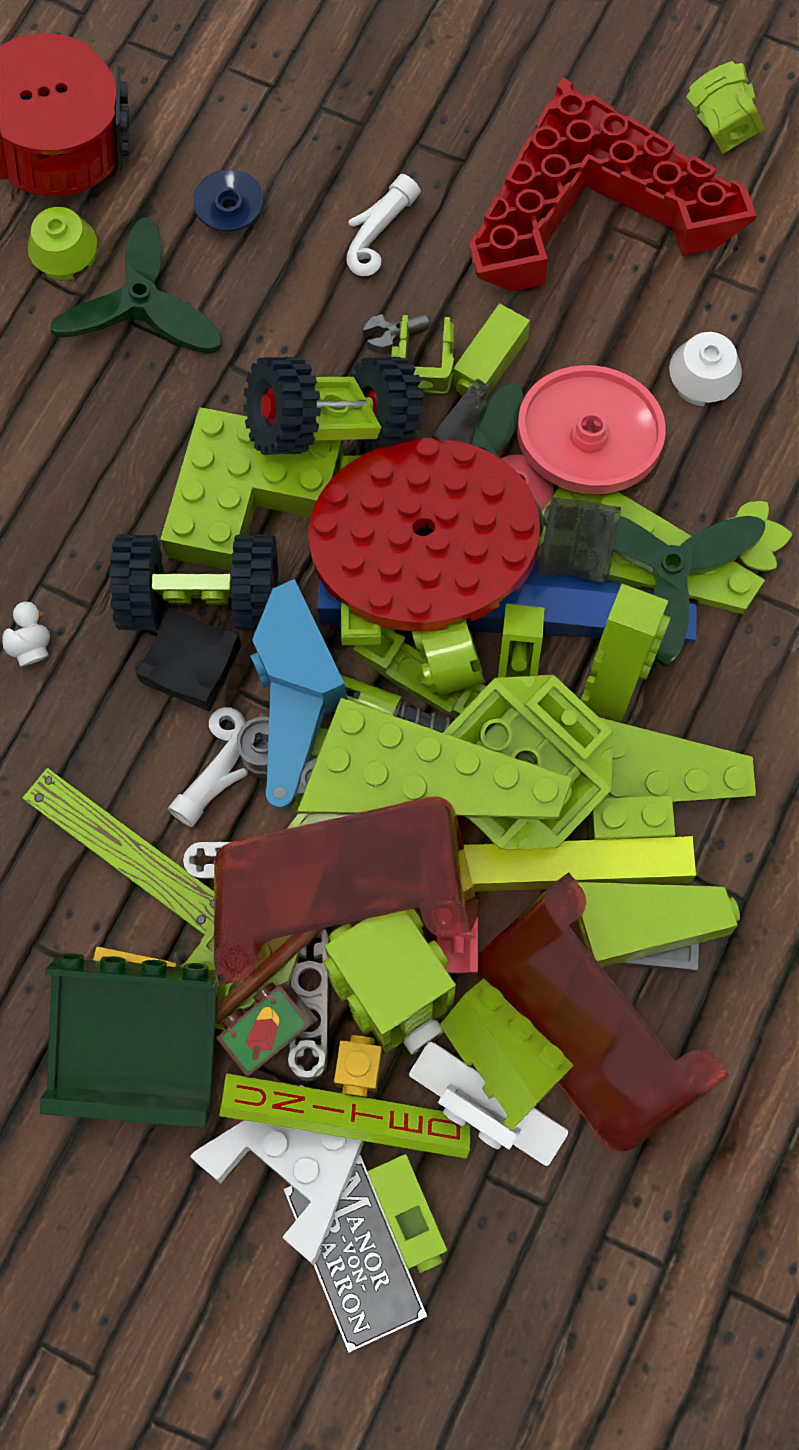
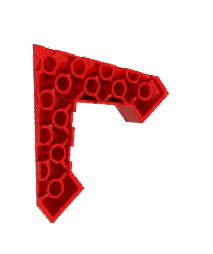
(592, 145)

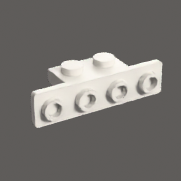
(466, 1102)

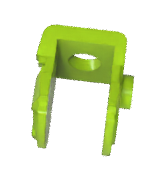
(726, 105)
(433, 380)

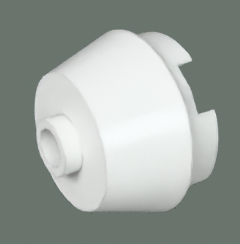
(705, 369)

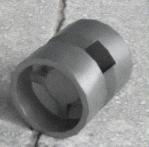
(253, 746)

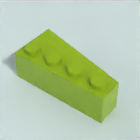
(625, 651)

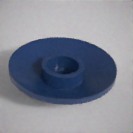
(228, 189)

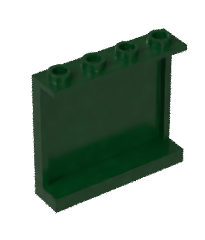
(131, 1041)

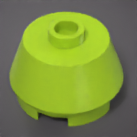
(61, 243)

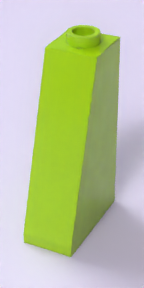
(649, 919)

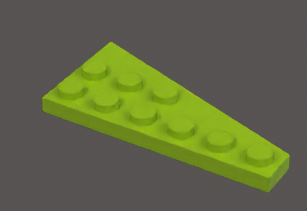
(666, 765)

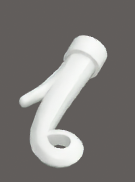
(375, 219)
(216, 777)

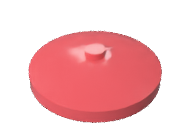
(591, 429)

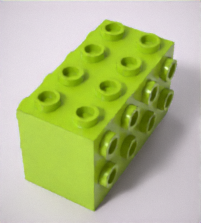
(389, 975)

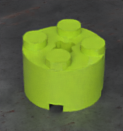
(450, 657)

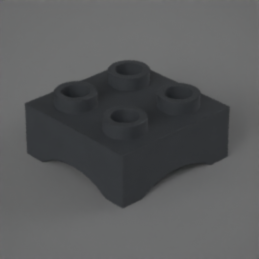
(189, 659)

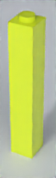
(597, 861)

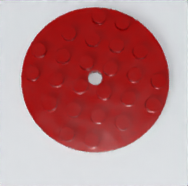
(410, 582)

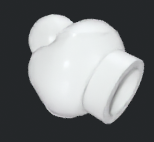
(30, 641)

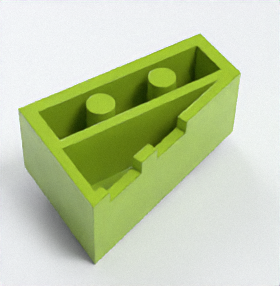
(505, 1050)

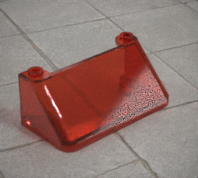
(340, 875)
(620, 1070)

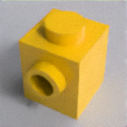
(358, 1066)

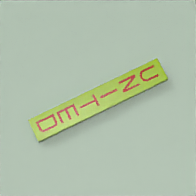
(343, 1116)

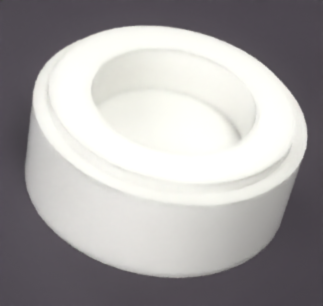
(422, 1035)

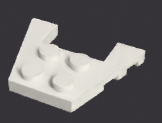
(309, 1161)

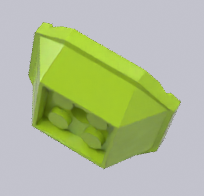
(559, 733)

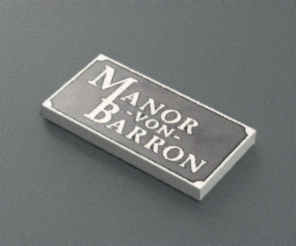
(363, 1265)

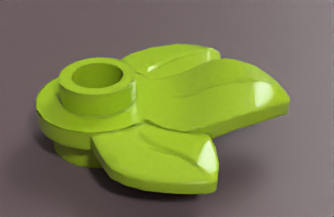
(773, 539)

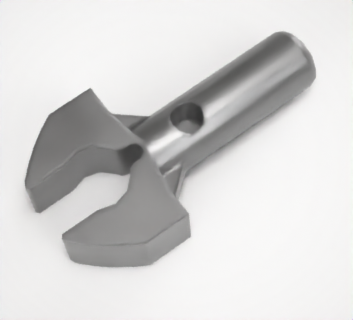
(390, 331)

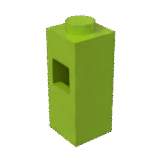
(491, 350)
(408, 1213)

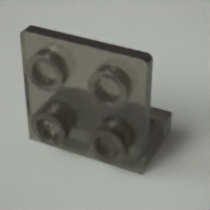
(578, 539)

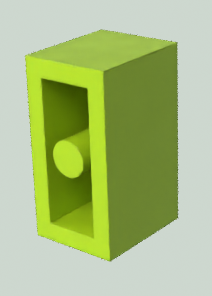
(521, 641)
(632, 818)

